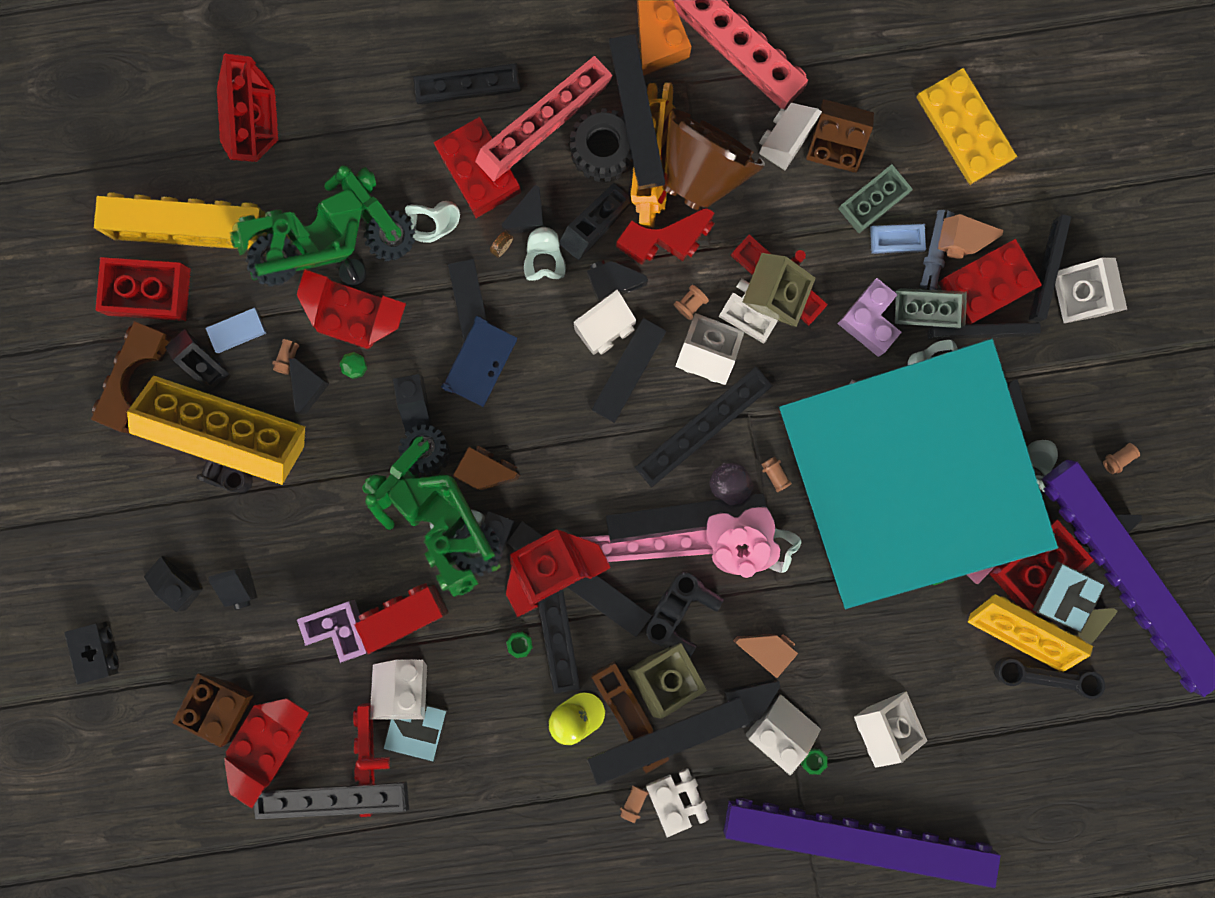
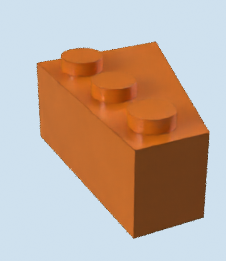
(660, 35)

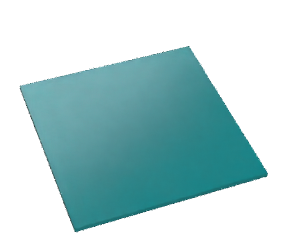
(919, 475)

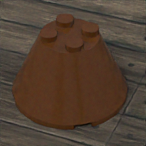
(704, 161)

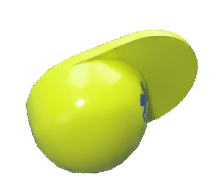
(576, 718)

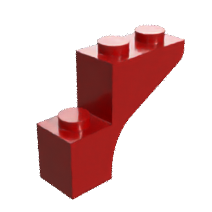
(677, 238)

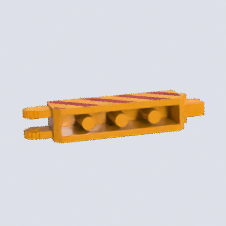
(653, 200)

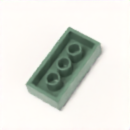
(875, 198)
(930, 307)

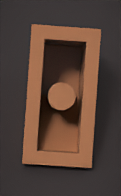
(965, 236)
(769, 651)

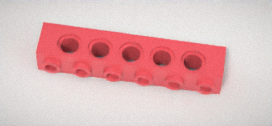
(741, 56)
(543, 118)

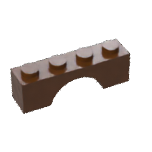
(140, 347)
(624, 705)

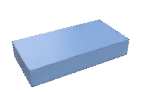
(898, 238)
(236, 330)

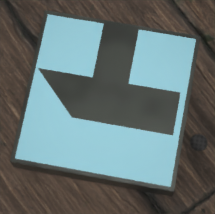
(1069, 597)
(417, 736)

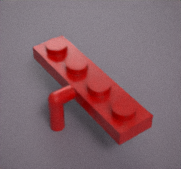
(748, 255)
(364, 747)

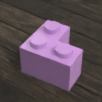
(865, 318)
(339, 624)

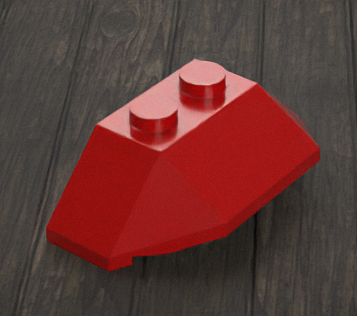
(245, 109)

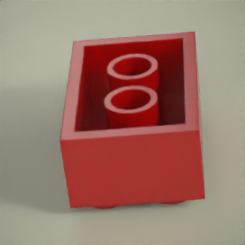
(459, 155)
(993, 280)
(143, 289)
(1027, 576)
(400, 617)

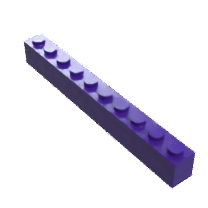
(1132, 575)
(862, 843)

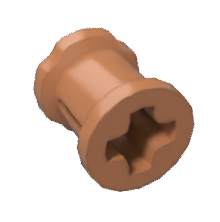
(691, 302)

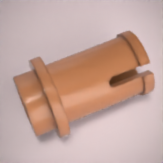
(286, 352)
(1116, 462)
(776, 474)
(633, 804)

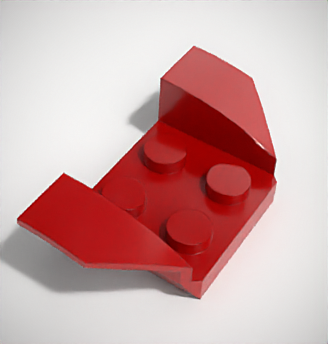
(348, 312)
(550, 567)
(262, 747)

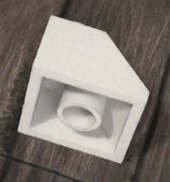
(789, 133)
(1090, 290)
(605, 323)
(710, 349)
(398, 690)
(890, 730)
(784, 734)

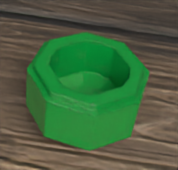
(353, 365)
(519, 644)
(815, 761)

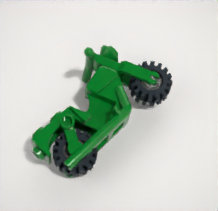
(329, 237)
(439, 503)

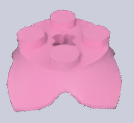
(753, 528)

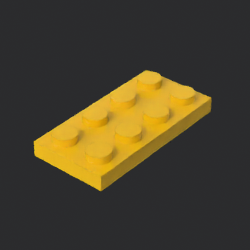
(966, 126)
(1030, 633)

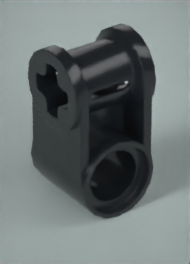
(222, 477)

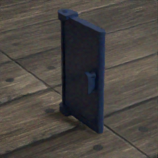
(476, 359)

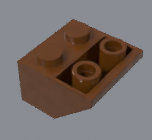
(840, 136)
(483, 472)
(213, 709)

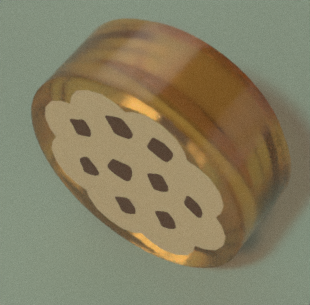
(501, 244)

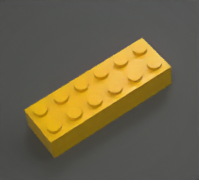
(171, 220)
(216, 429)

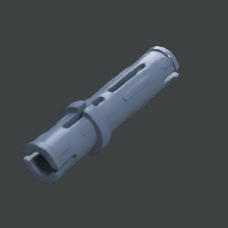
(934, 261)

